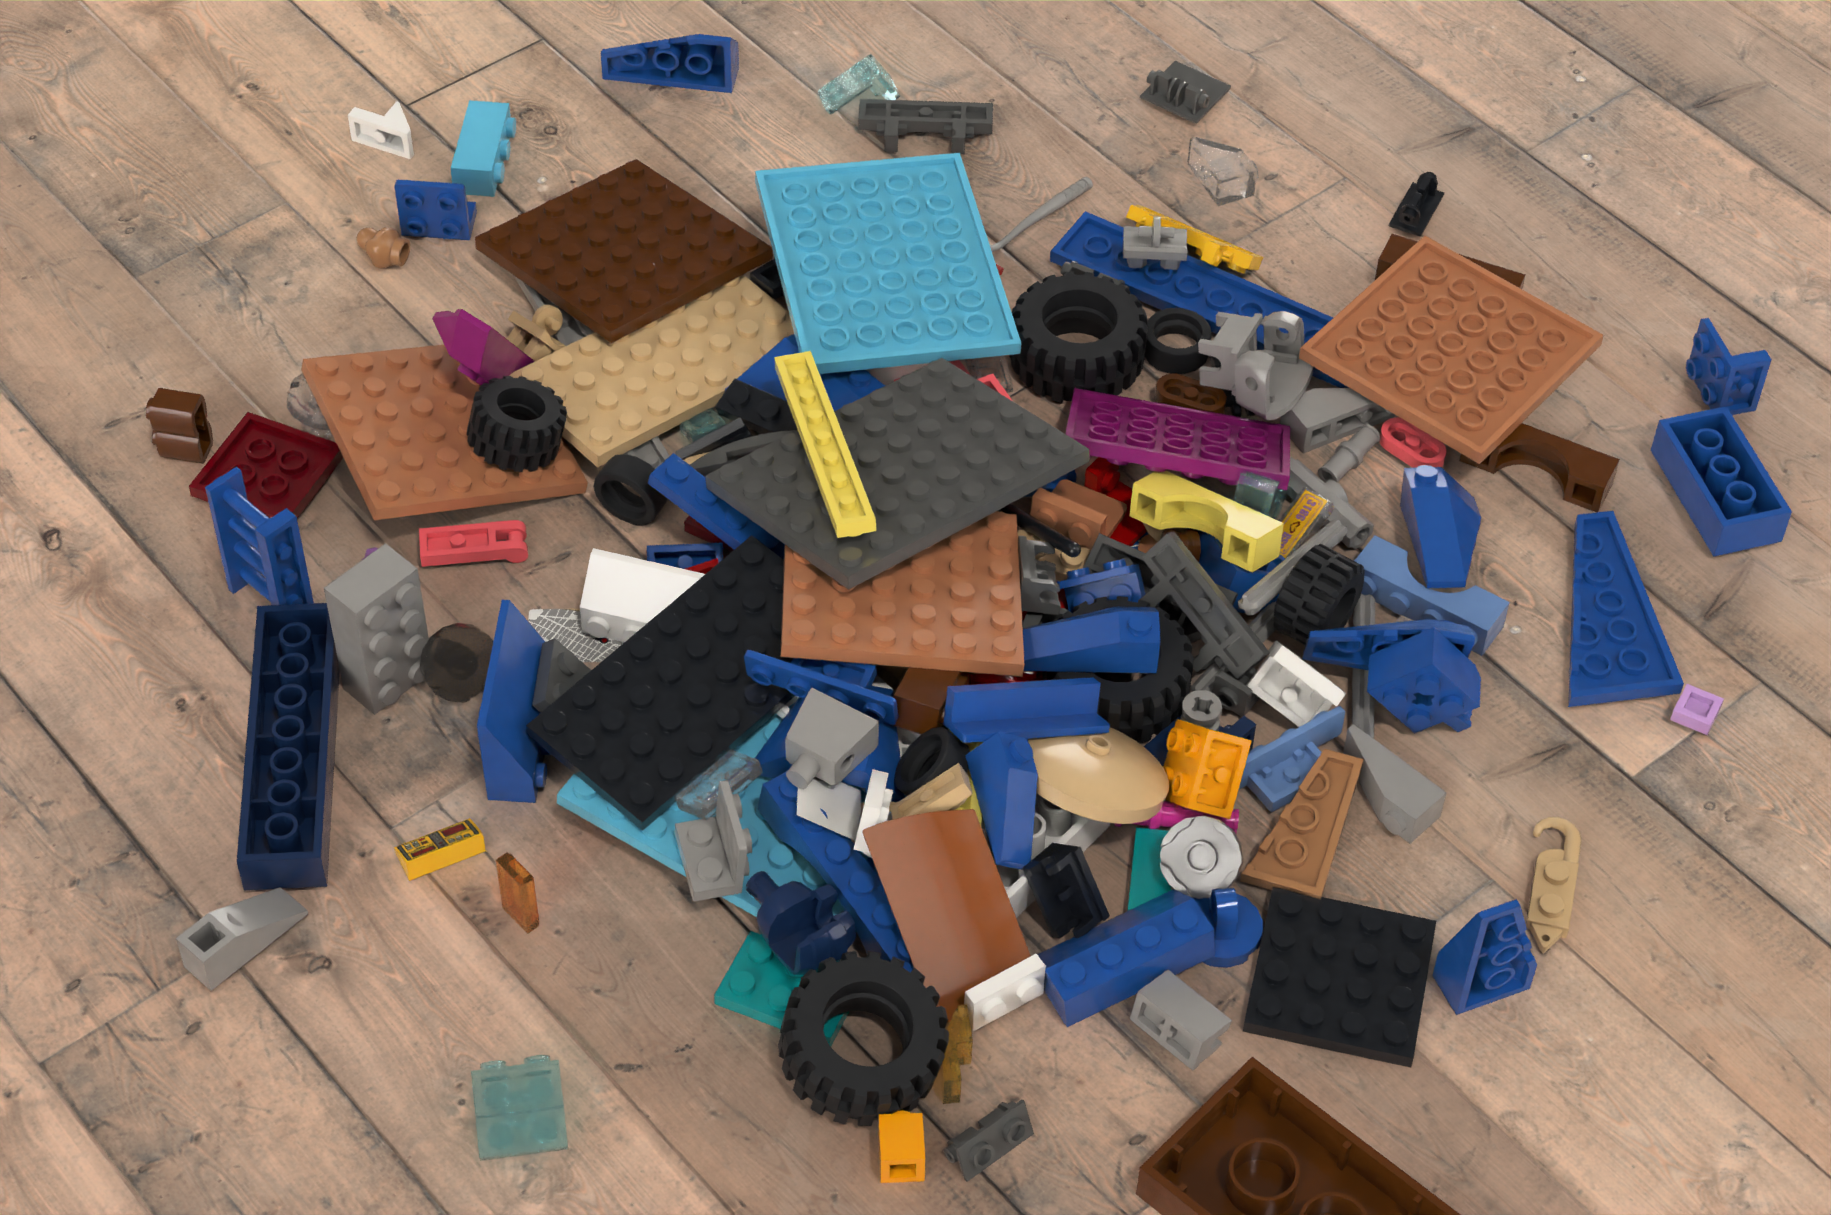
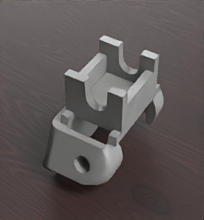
(1262, 380)

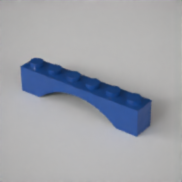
(839, 866)

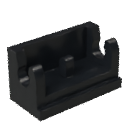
(1065, 890)

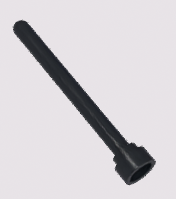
(1043, 531)

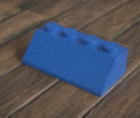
(1126, 955)

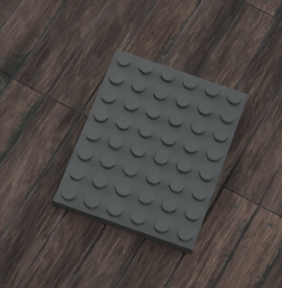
(931, 461)

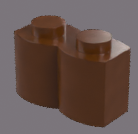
(180, 425)

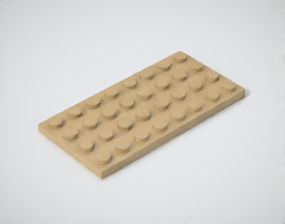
(662, 372)

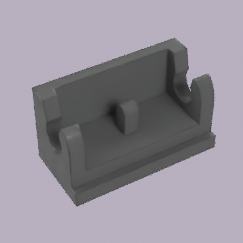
(1037, 578)

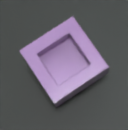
(1697, 709)

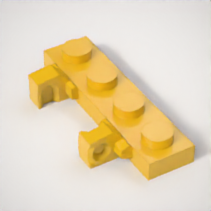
(1209, 247)

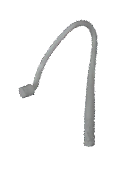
(1049, 207)

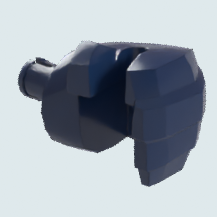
(801, 922)

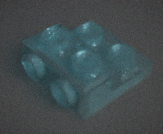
(519, 1108)

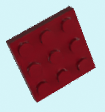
(277, 463)

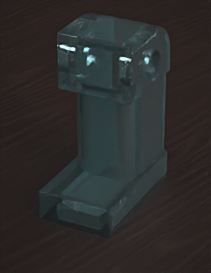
(1260, 494)

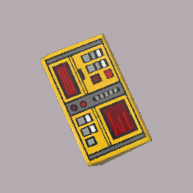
(440, 849)

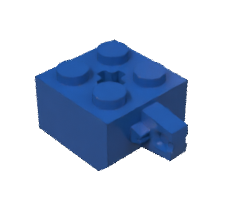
(1425, 682)

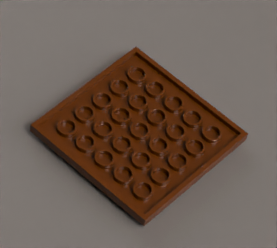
(623, 249)

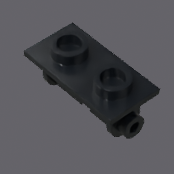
(1418, 205)

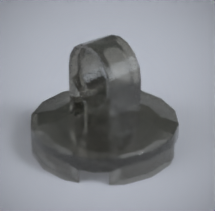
(456, 661)

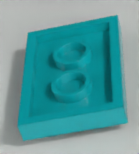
(762, 985)

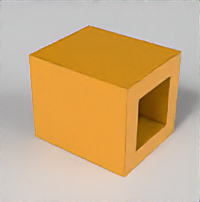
(901, 1147)

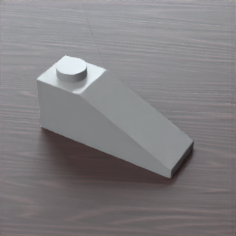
(1330, 415)
(1396, 791)

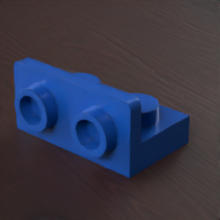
(1112, 582)

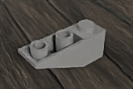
(236, 934)

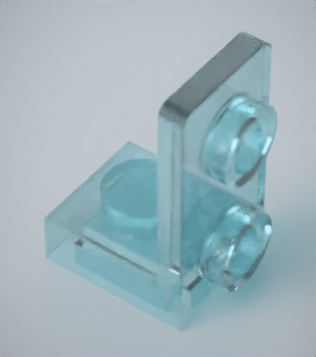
(856, 80)

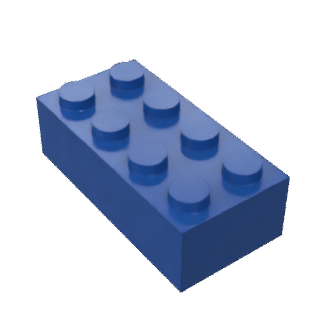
(1720, 481)

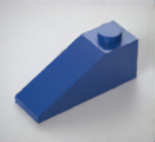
(1006, 794)

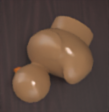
(384, 246)

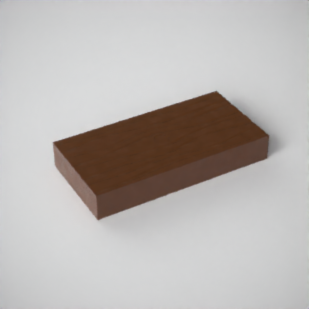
(1274, 1153)

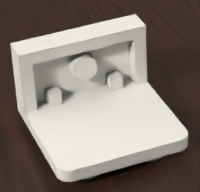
(1005, 992)

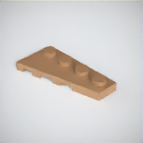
(1308, 830)

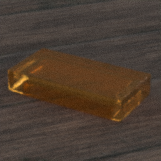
(517, 892)

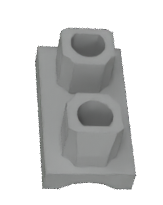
(1154, 243)

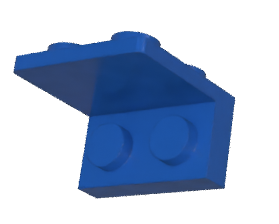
(434, 210)
(1726, 378)

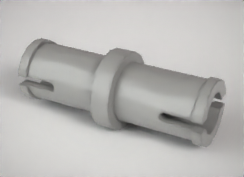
(1349, 454)

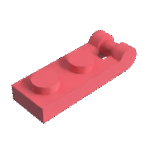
(473, 543)

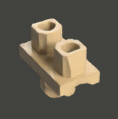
(535, 335)

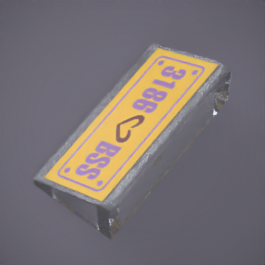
(1303, 520)

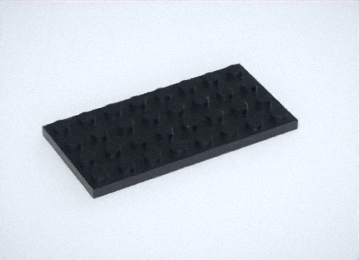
(674, 690)

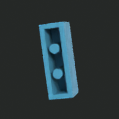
(483, 147)

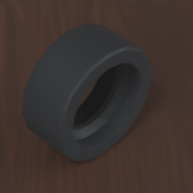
(1176, 322)
(619, 499)
(928, 758)

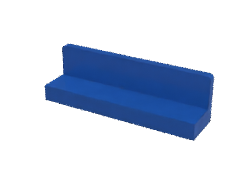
(1024, 709)

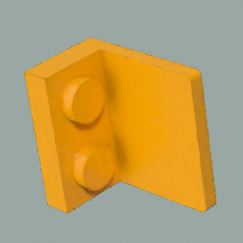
(1204, 768)

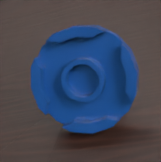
(1235, 925)

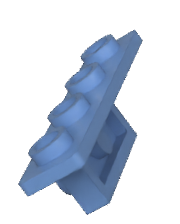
(1281, 766)

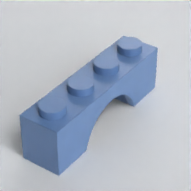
(1395, 588)

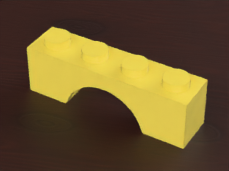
(1174, 502)

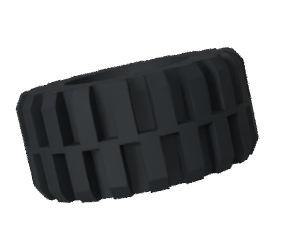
(1086, 307)
(1150, 702)
(875, 988)

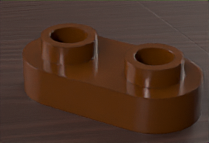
(1188, 393)

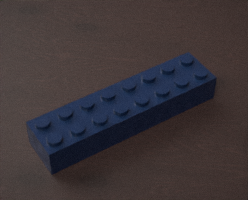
(289, 750)

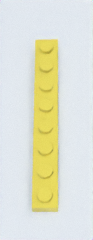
(825, 445)

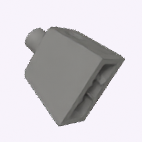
(828, 740)

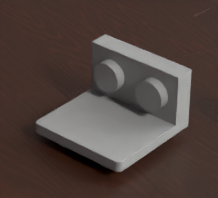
(715, 849)

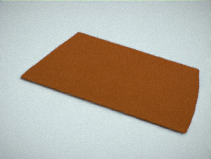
(947, 900)

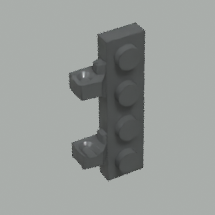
(901, 117)
(1222, 628)

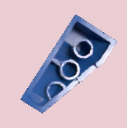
(1096, 642)

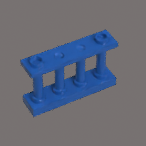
(262, 556)

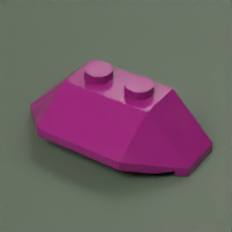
(478, 347)

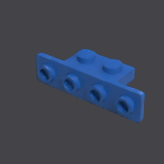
(840, 680)

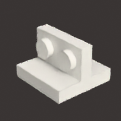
(1293, 686)

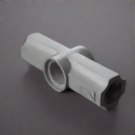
(1357, 525)

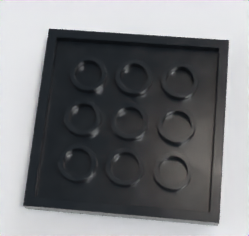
(1340, 977)

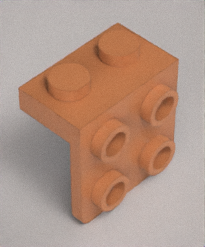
(1078, 512)

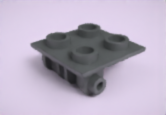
(1184, 91)

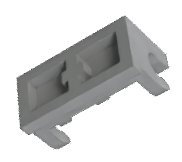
(1179, 1019)

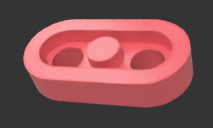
(1411, 444)

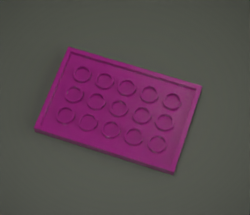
(1178, 438)

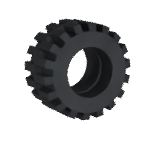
(516, 423)
(1318, 593)

